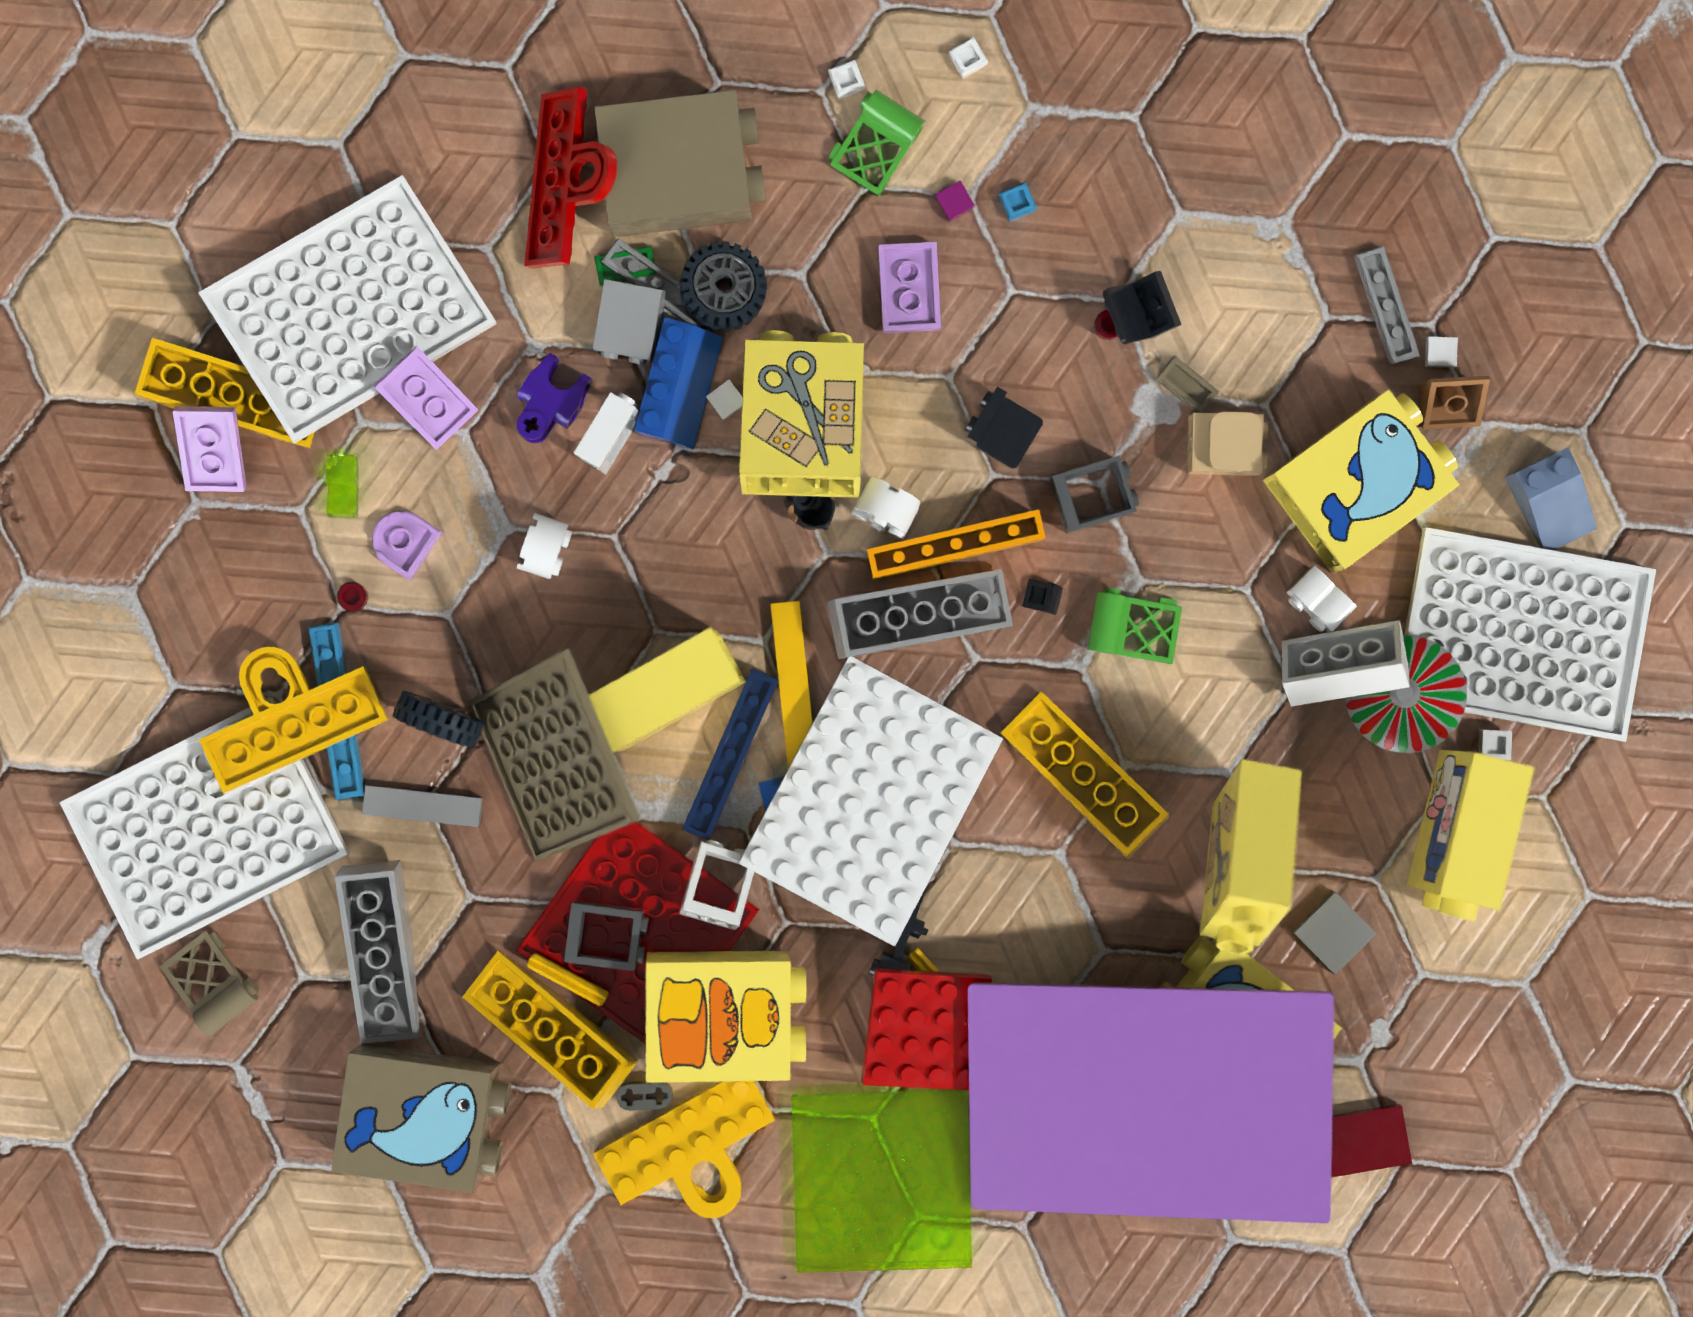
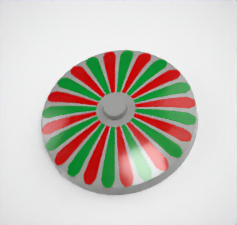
(1416, 715)

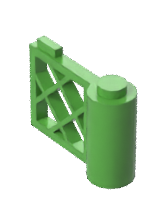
(891, 122)
(1111, 623)

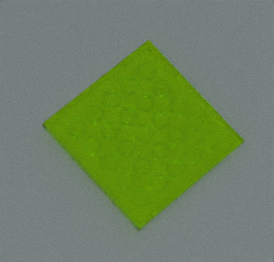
(881, 1181)

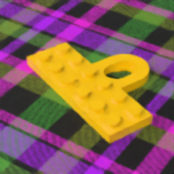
(293, 728)
(681, 1139)

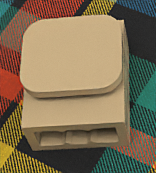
(1226, 443)

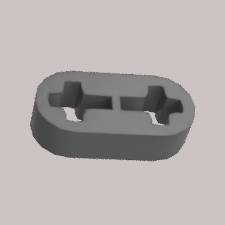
(644, 1102)

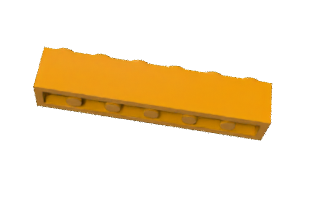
(955, 544)

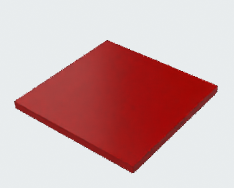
(640, 872)

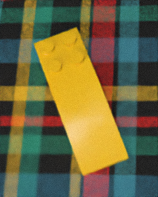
(190, 378)
(1085, 775)
(550, 1030)

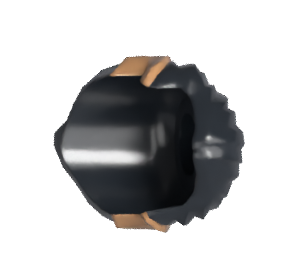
(810, 511)

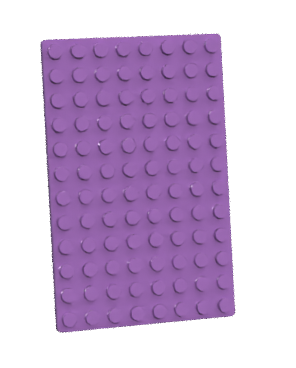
(1151, 1101)

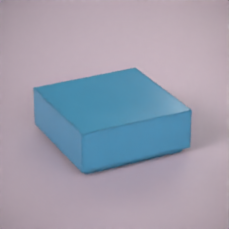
(1017, 201)

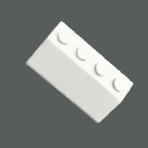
(1344, 663)

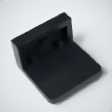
(1141, 309)
(1003, 428)

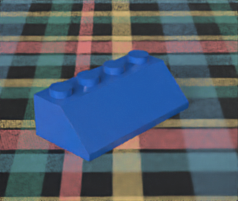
(678, 383)

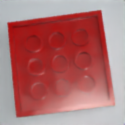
(918, 1029)

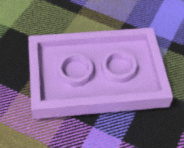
(909, 287)
(425, 397)
(210, 448)

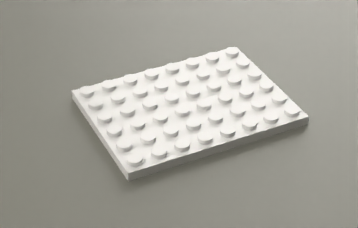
(345, 306)
(1535, 629)
(871, 800)
(186, 853)

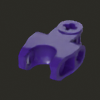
(548, 404)

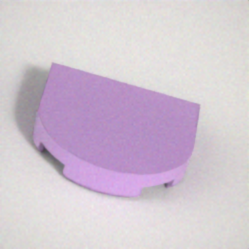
(404, 541)

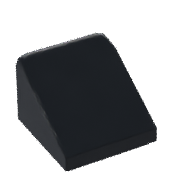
(1042, 596)

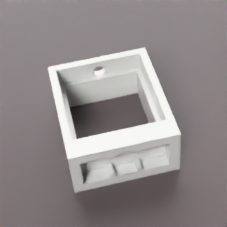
(608, 432)
(707, 912)

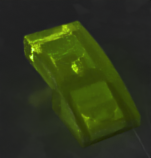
(342, 485)

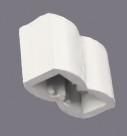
(1320, 599)

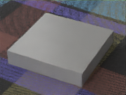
(1334, 932)

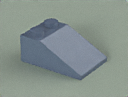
(1553, 499)

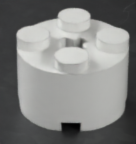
(886, 508)
(543, 546)

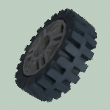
(726, 265)
(438, 719)

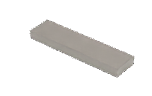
(660, 281)
(1386, 305)
(422, 806)

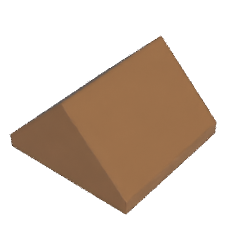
(1453, 402)

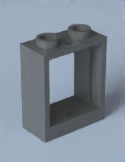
(1064, 501)
(575, 935)

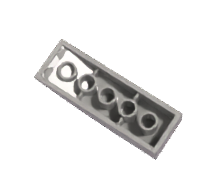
(919, 613)
(379, 950)

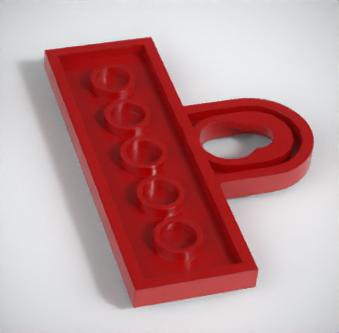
(556, 177)

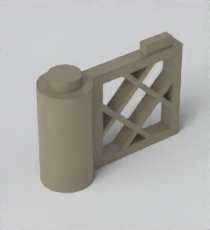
(224, 1001)

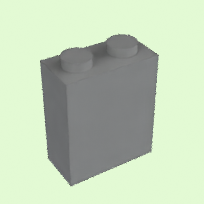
(629, 321)

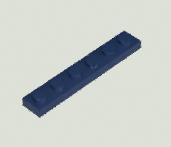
(730, 754)

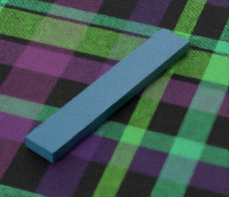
(345, 755)

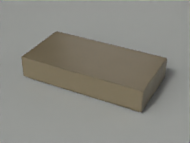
(1187, 385)

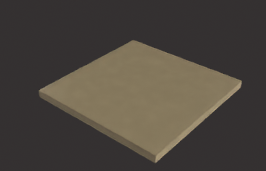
(554, 757)

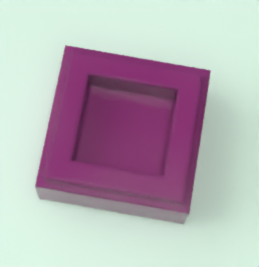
(954, 201)

